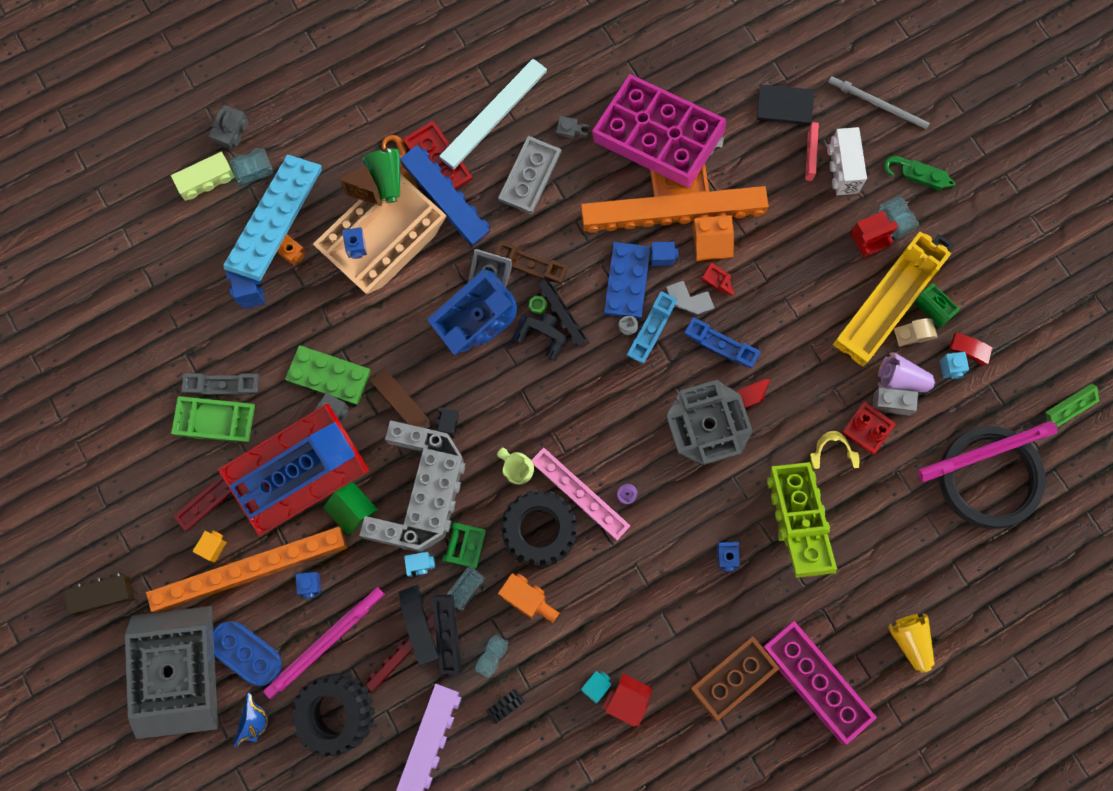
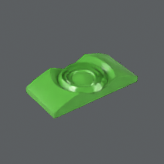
(213, 419)

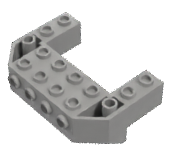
(432, 492)

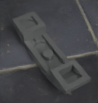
(220, 385)

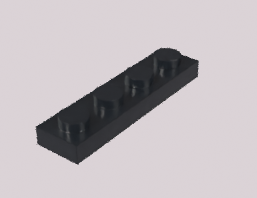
(567, 320)
(446, 634)

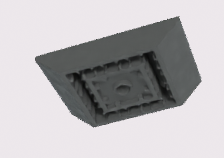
(189, 696)

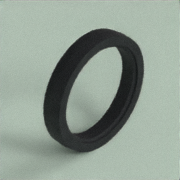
(1036, 480)

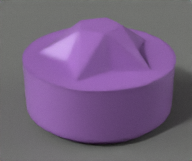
(627, 493)

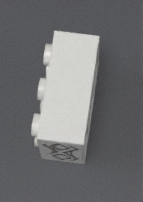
(847, 161)

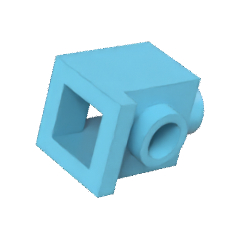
(419, 563)

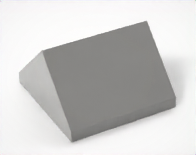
(498, 265)

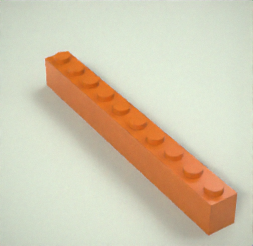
(673, 209)
(247, 570)

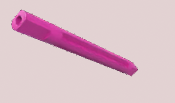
(951, 464)
(323, 643)

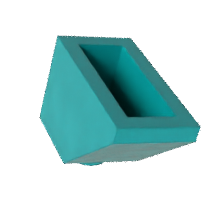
(596, 686)

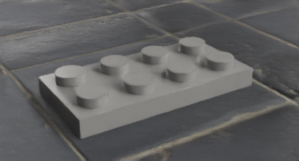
(529, 175)

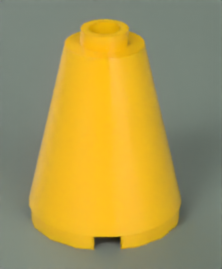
(915, 640)

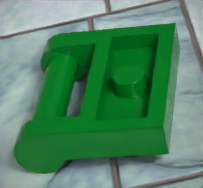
(470, 548)

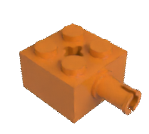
(526, 599)

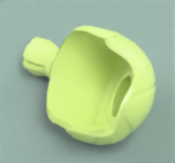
(517, 466)

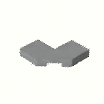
(695, 305)

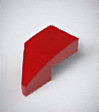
(718, 279)
(753, 393)

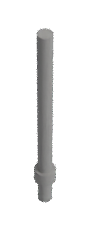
(847, 87)

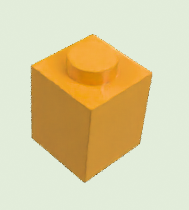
(210, 545)

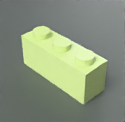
(203, 176)

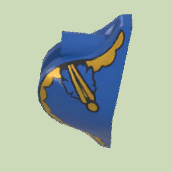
(252, 722)

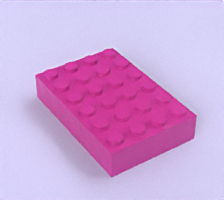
(659, 130)

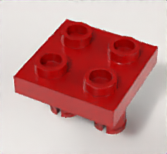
(868, 428)

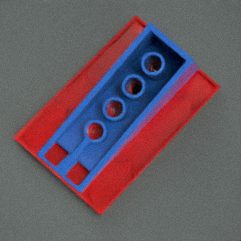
(293, 469)

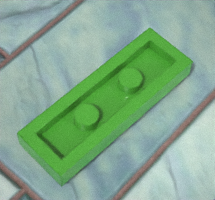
(1073, 405)

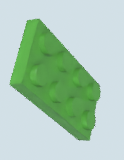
(328, 375)

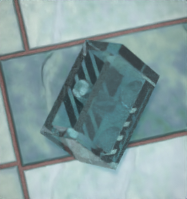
(466, 587)

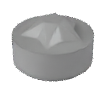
(628, 325)

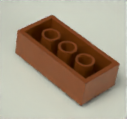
(734, 678)

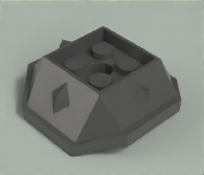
(709, 403)

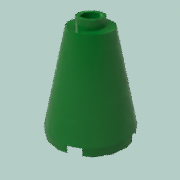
(385, 172)

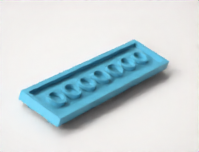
(272, 218)

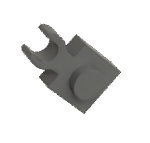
(568, 128)

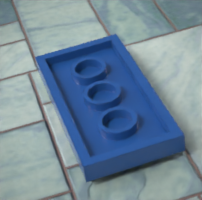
(627, 280)

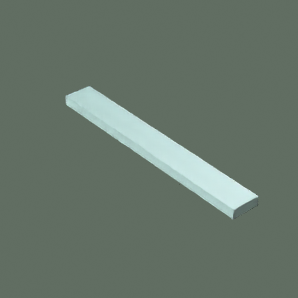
(493, 114)

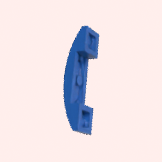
(721, 344)

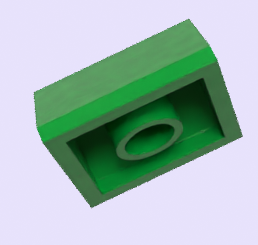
(936, 305)
(349, 507)

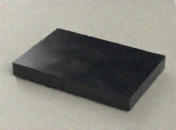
(785, 104)

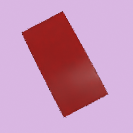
(972, 347)

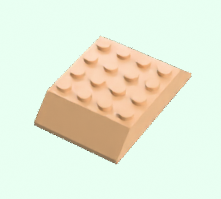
(391, 236)

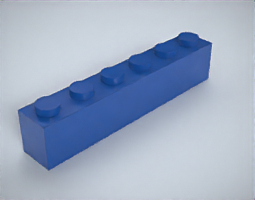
(444, 196)

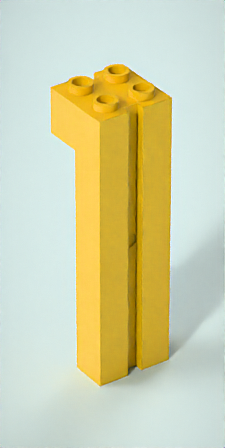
(891, 298)

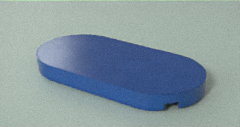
(246, 653)

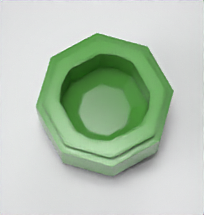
(538, 305)

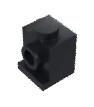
(448, 421)

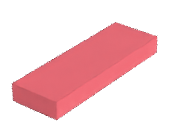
(811, 158)

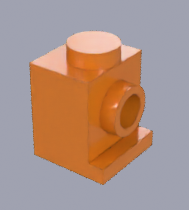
(295, 255)

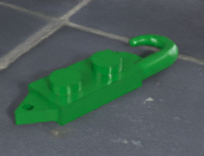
(921, 173)

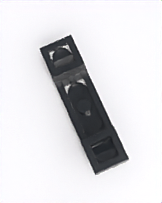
(417, 625)

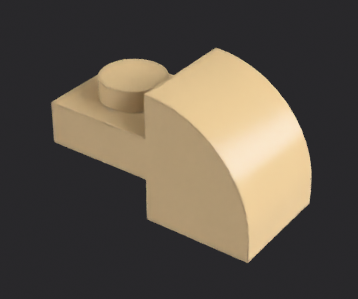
(917, 331)

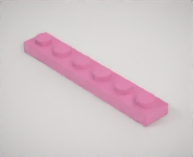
(580, 494)

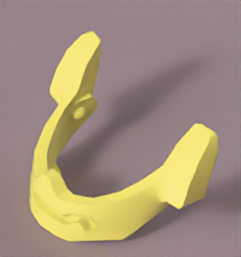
(833, 435)

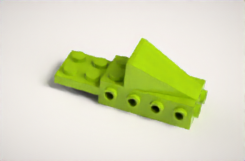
(801, 519)

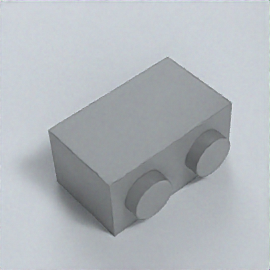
(895, 401)

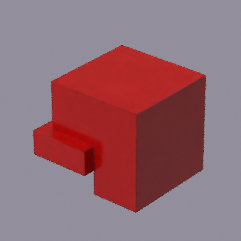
(873, 233)
(628, 700)

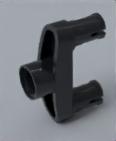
(545, 326)

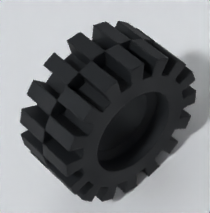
(505, 706)

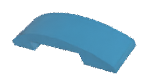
(652, 327)

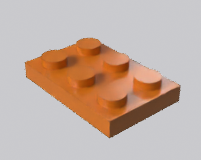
(664, 186)

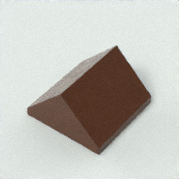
(361, 186)

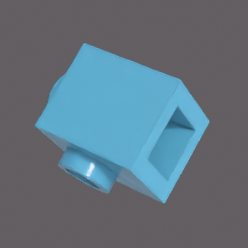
(954, 365)

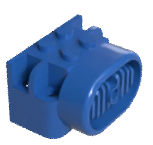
(475, 313)

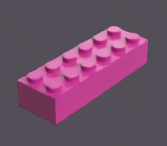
(819, 683)

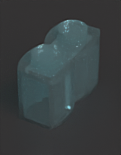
(251, 166)
(898, 211)
(489, 661)

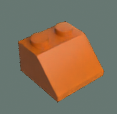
(713, 237)

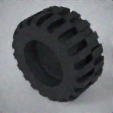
(520, 509)
(309, 722)

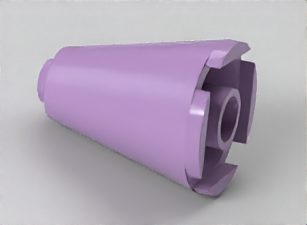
(904, 375)

